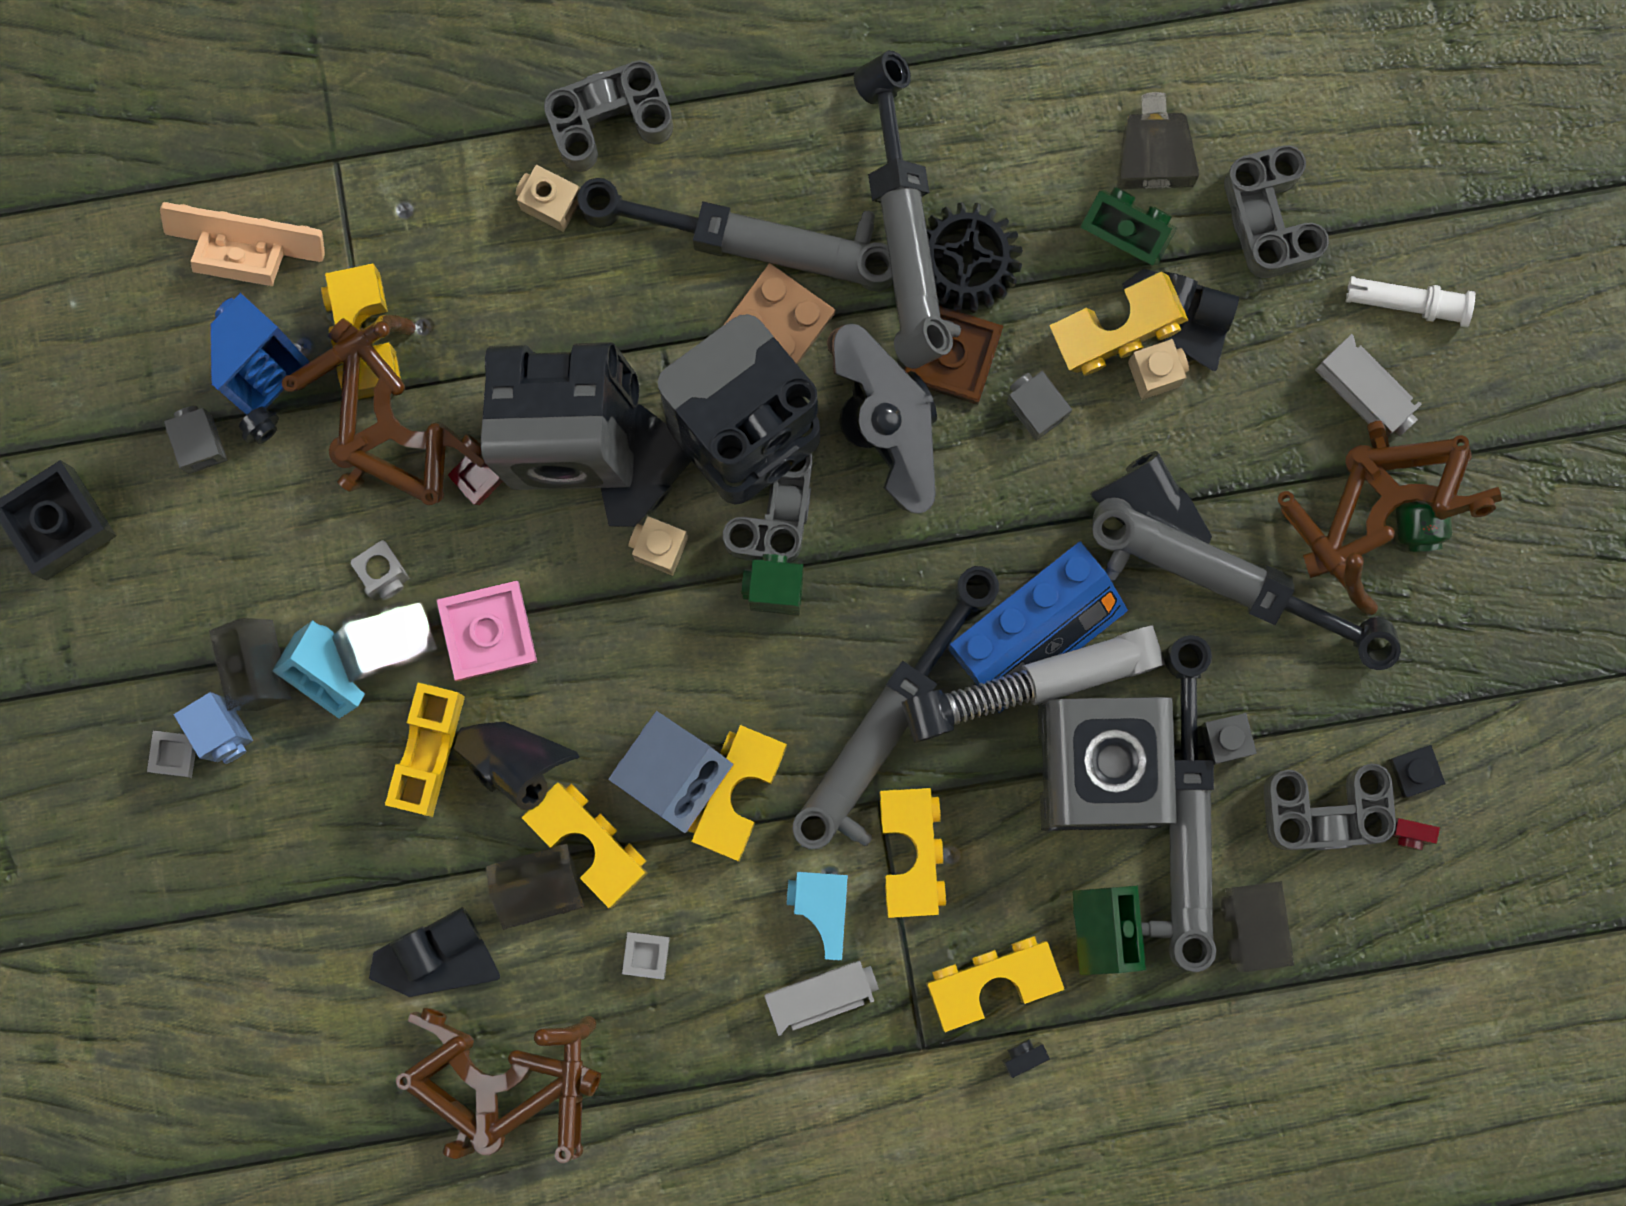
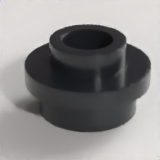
(259, 425)

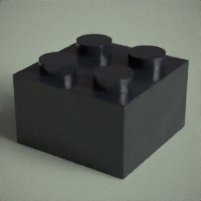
(53, 520)

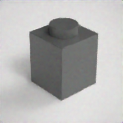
(1038, 404)
(195, 439)
(1227, 739)

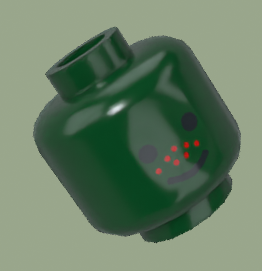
(1421, 528)

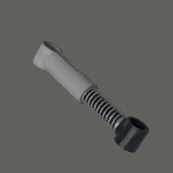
(1037, 682)

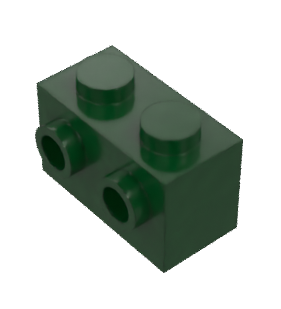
(1128, 226)
(773, 585)
(1108, 930)

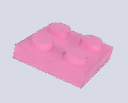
(487, 631)

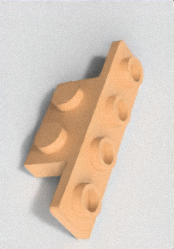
(240, 245)

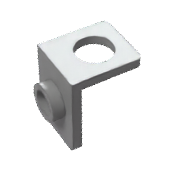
(388, 584)

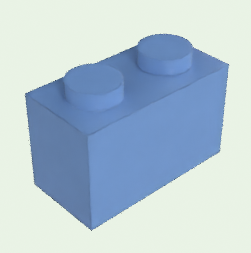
(213, 729)

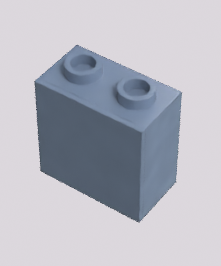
(670, 771)

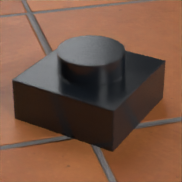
(1417, 771)
(1024, 1057)

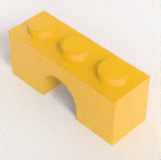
(356, 296)
(1152, 313)
(429, 743)
(753, 758)
(912, 815)
(614, 867)
(958, 992)

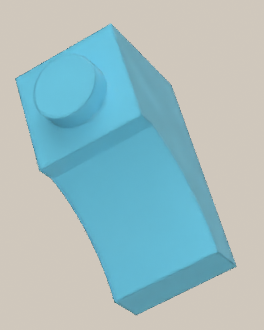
(317, 671)
(824, 903)

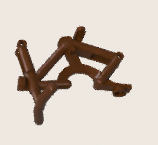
(352, 449)
(1371, 465)
(483, 1130)

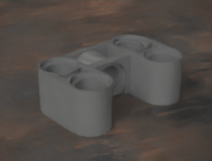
(601, 98)
(1258, 215)
(785, 515)
(1334, 825)

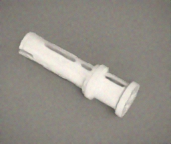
(1430, 303)

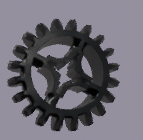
(1004, 263)

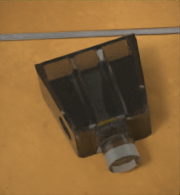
(1156, 148)

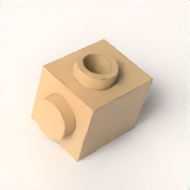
(548, 197)
(1158, 368)
(658, 545)

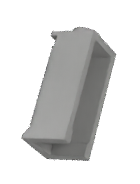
(1368, 387)
(821, 996)

